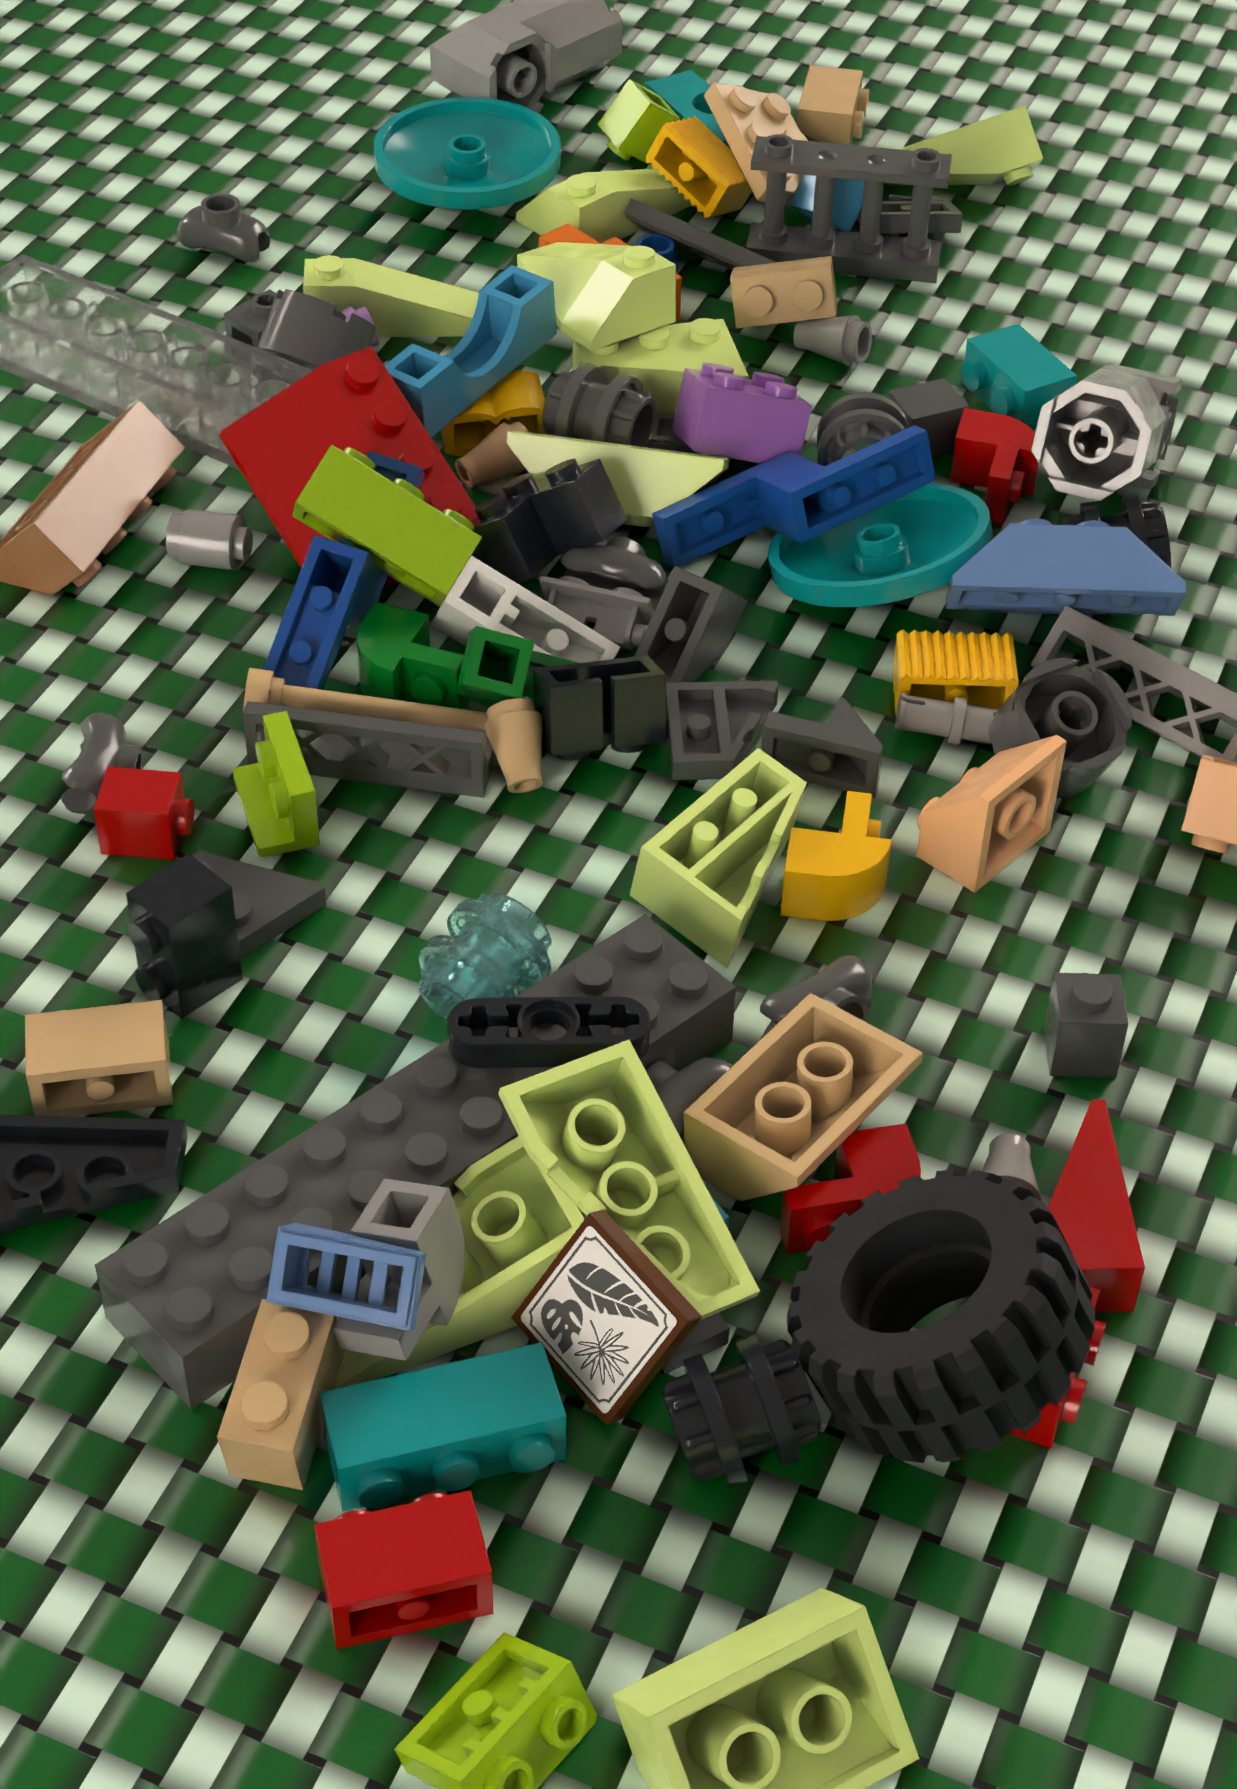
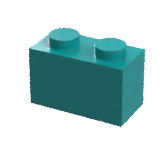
(1014, 373)

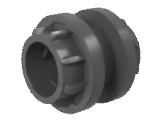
(589, 409)
(854, 421)

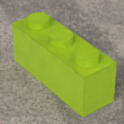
(389, 521)

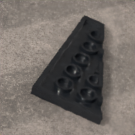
(84, 1164)

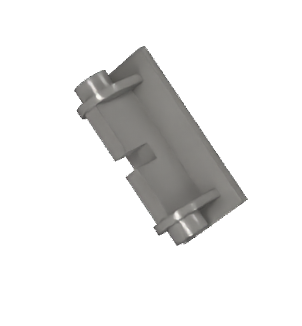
(617, 613)

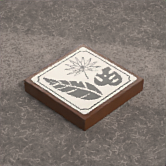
(606, 1317)

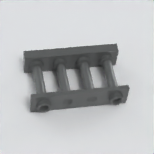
(852, 252)

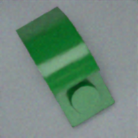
(400, 663)
(500, 667)

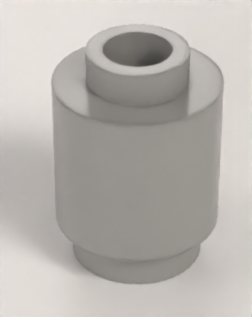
(209, 539)

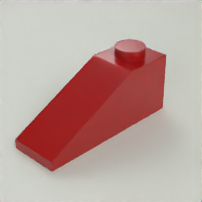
(1097, 1214)

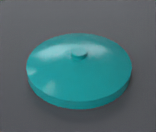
(467, 153)
(887, 552)

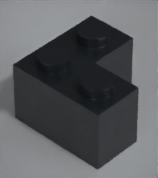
(546, 517)

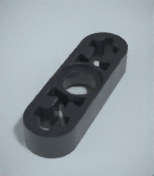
(525, 1013)

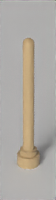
(267, 689)

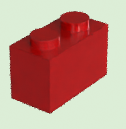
(404, 1568)

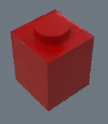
(142, 813)

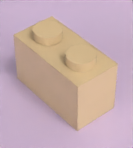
(833, 105)
(783, 292)
(98, 1059)
(275, 1400)

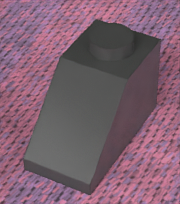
(690, 626)

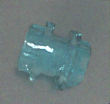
(490, 953)

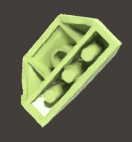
(640, 476)

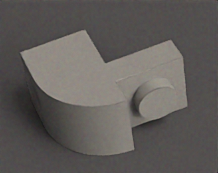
(421, 1220)

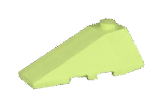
(988, 150)
(598, 201)
(605, 289)
(395, 299)
(615, 1149)
(512, 1233)

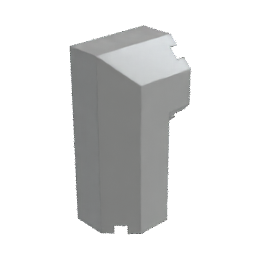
(527, 49)
(1107, 431)

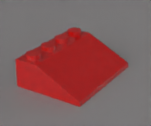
(343, 405)

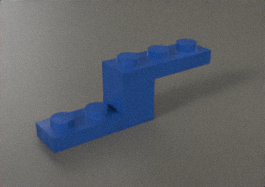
(794, 496)
(330, 593)

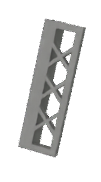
(1151, 667)

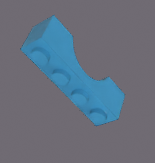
(508, 326)

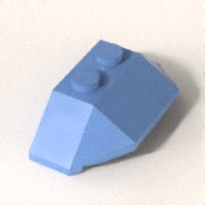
(1079, 566)

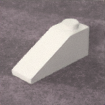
(499, 604)

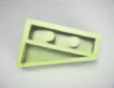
(662, 356)
(719, 855)

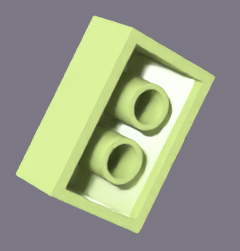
(773, 1706)

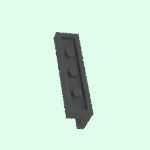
(382, 749)

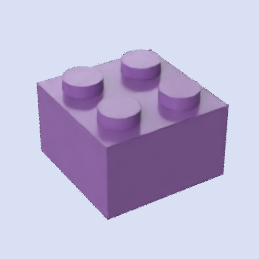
(739, 415)

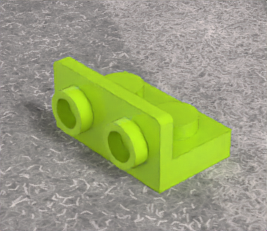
(278, 792)
(501, 1722)

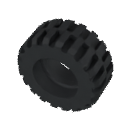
(975, 1369)

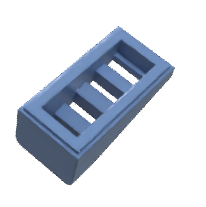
(292, 1265)

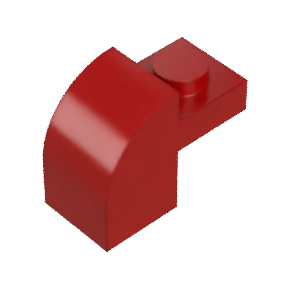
(996, 455)
(863, 1164)

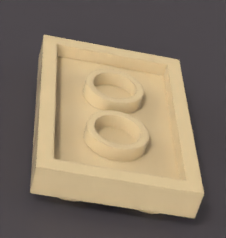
(749, 114)

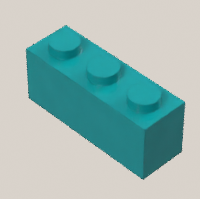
(443, 1427)

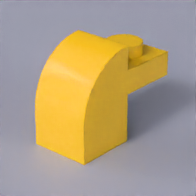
(836, 873)

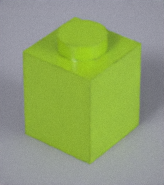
(635, 121)

